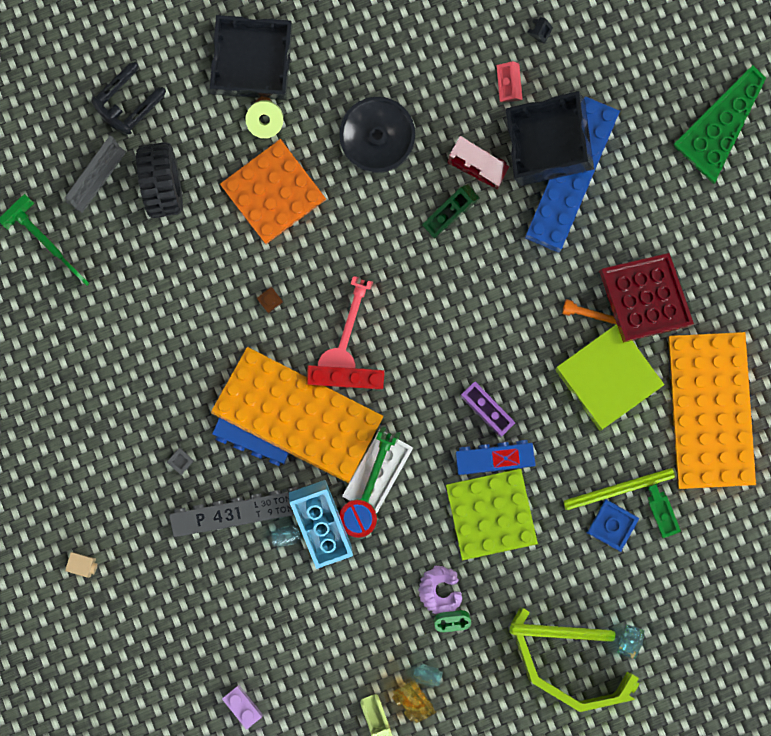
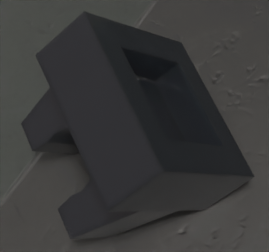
(542, 29)

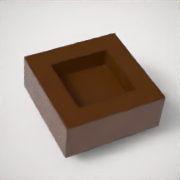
(270, 300)

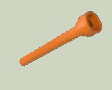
(572, 308)

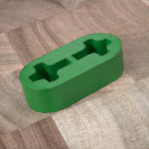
(452, 621)

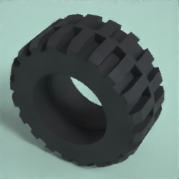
(159, 180)

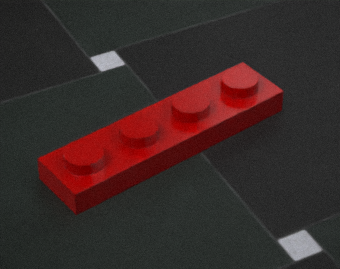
(345, 377)

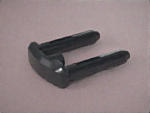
(110, 116)

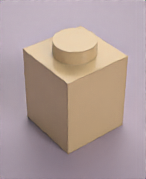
(81, 565)

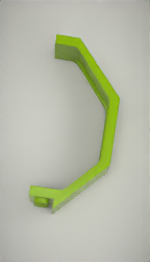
(627, 685)

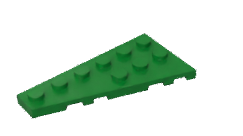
(715, 132)

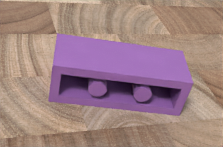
(487, 409)

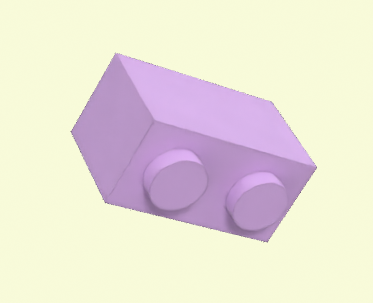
(242, 707)

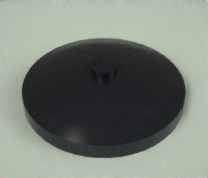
(377, 134)

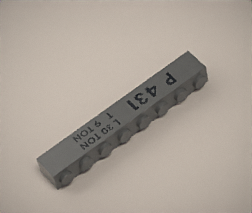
(231, 514)

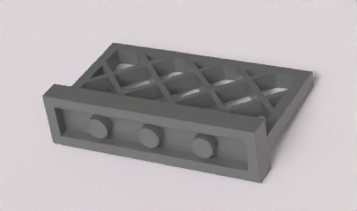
(95, 175)

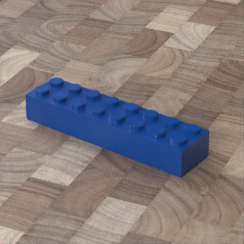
(565, 194)

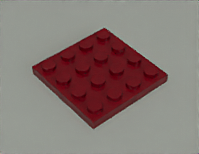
(646, 297)

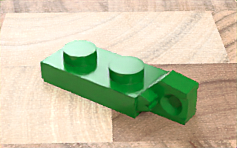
(662, 512)

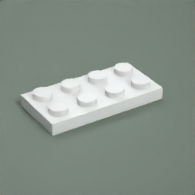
(390, 469)

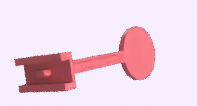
(339, 356)

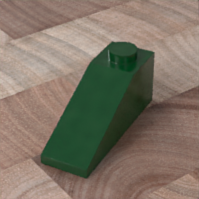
(451, 210)

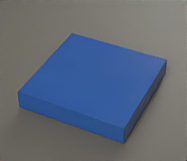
(613, 525)

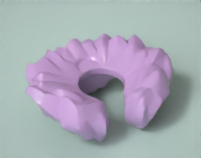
(428, 594)

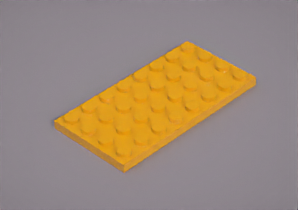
(711, 410)
(297, 416)

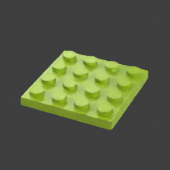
(491, 514)

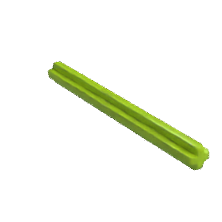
(619, 489)
(562, 632)

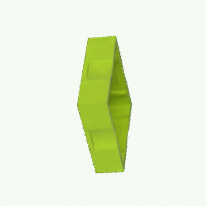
(609, 377)

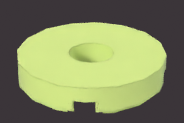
(267, 108)

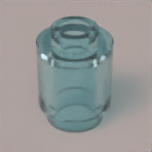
(285, 536)
(427, 675)

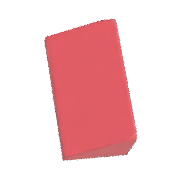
(509, 82)

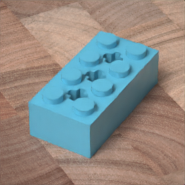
(325, 541)

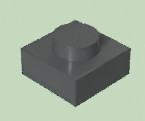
(180, 461)

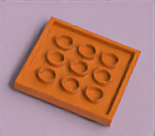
(273, 191)

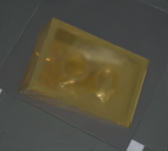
(414, 701)

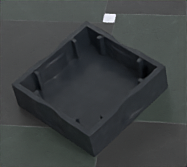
(251, 57)
(549, 138)

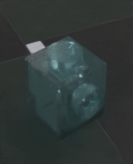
(630, 641)

